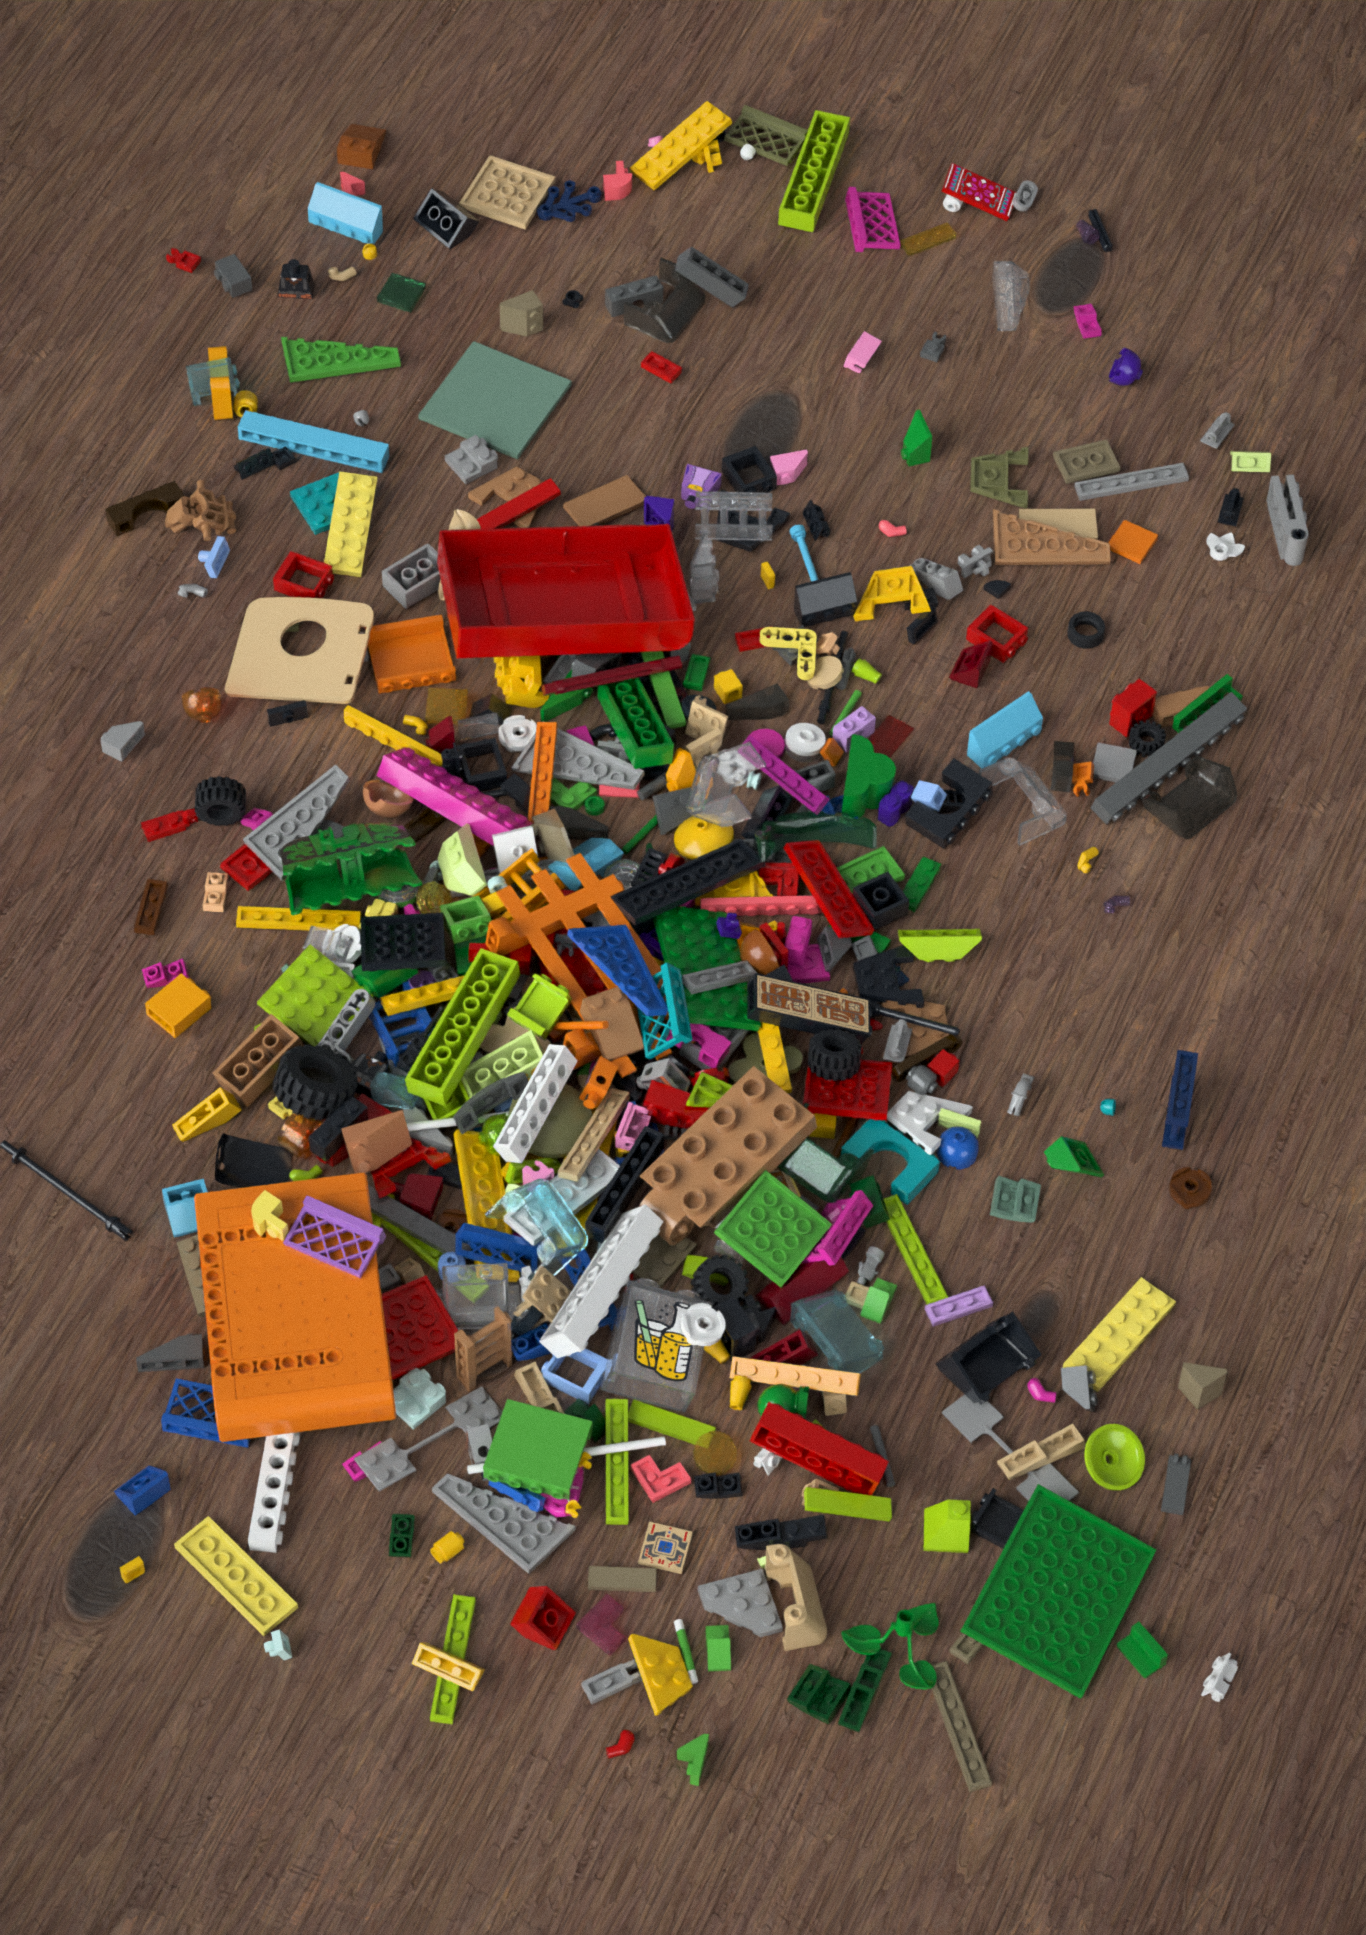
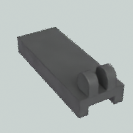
(1176, 1484)

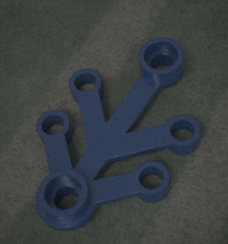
(548, 210)

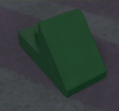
(581, 1410)

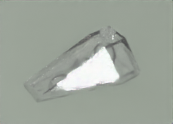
(1010, 290)

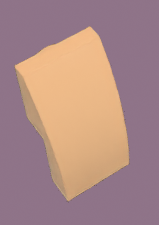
(215, 892)

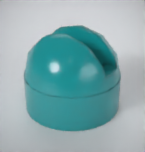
(1108, 1107)

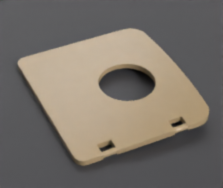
(268, 672)

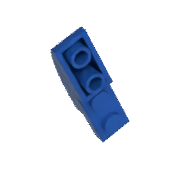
(528, 1345)

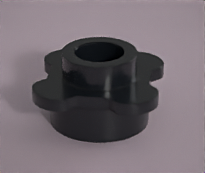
(573, 299)

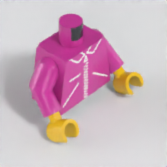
(565, 1507)

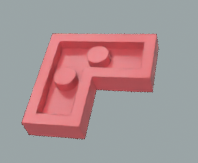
(658, 1483)

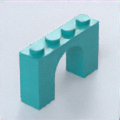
(880, 1136)

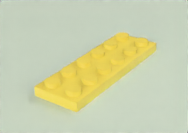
(350, 523)
(1122, 1331)
(236, 1576)

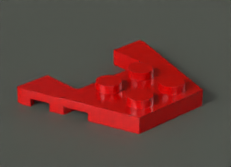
(403, 1160)

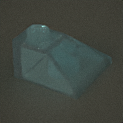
(391, 1091)

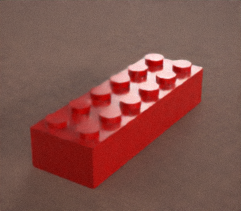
(818, 1450)

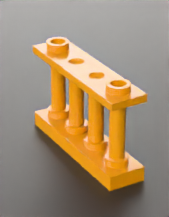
(534, 898)

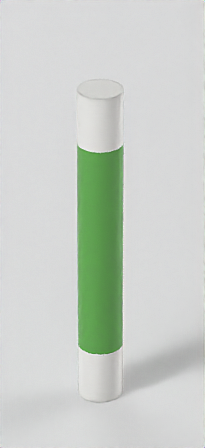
(685, 1649)

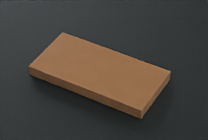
(605, 502)

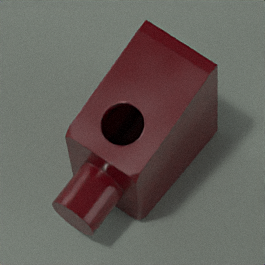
(420, 1193)

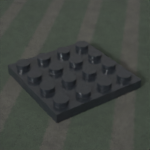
(402, 942)

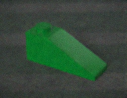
(563, 702)

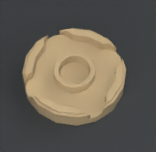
(827, 672)

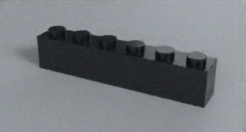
(624, 1184)

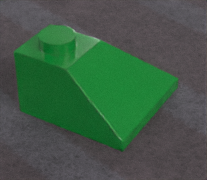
(917, 441)
(1072, 1156)

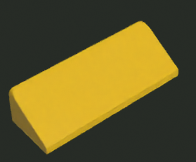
(448, 1666)

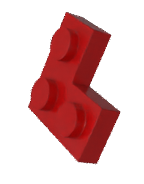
(783, 875)

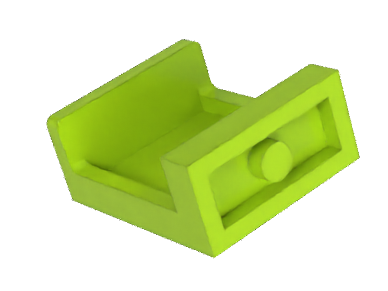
(541, 1006)

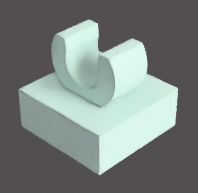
(279, 1646)

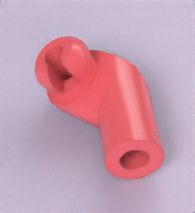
(890, 530)

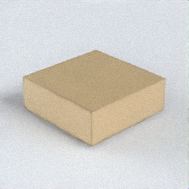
(856, 1294)

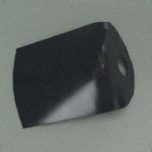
(251, 1163)

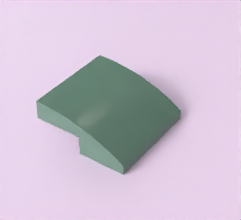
(1015, 1200)

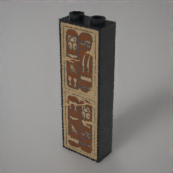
(806, 1007)

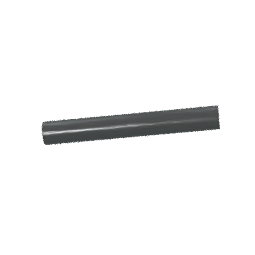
(881, 1450)

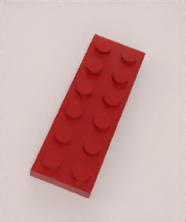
(829, 889)

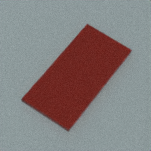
(890, 736)

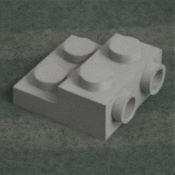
(472, 459)

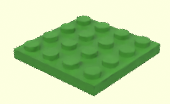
(772, 1228)

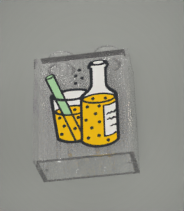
(648, 1349)

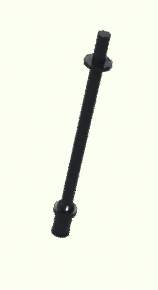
(112, 1223)

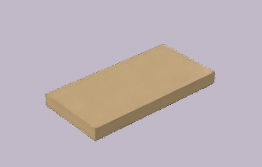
(1078, 521)

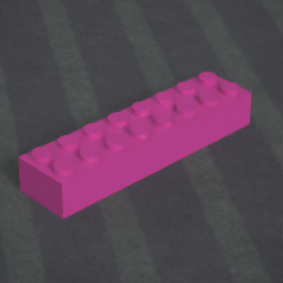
(448, 794)

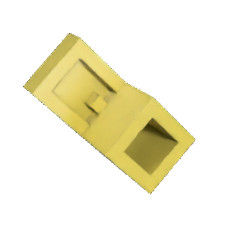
(265, 1216)

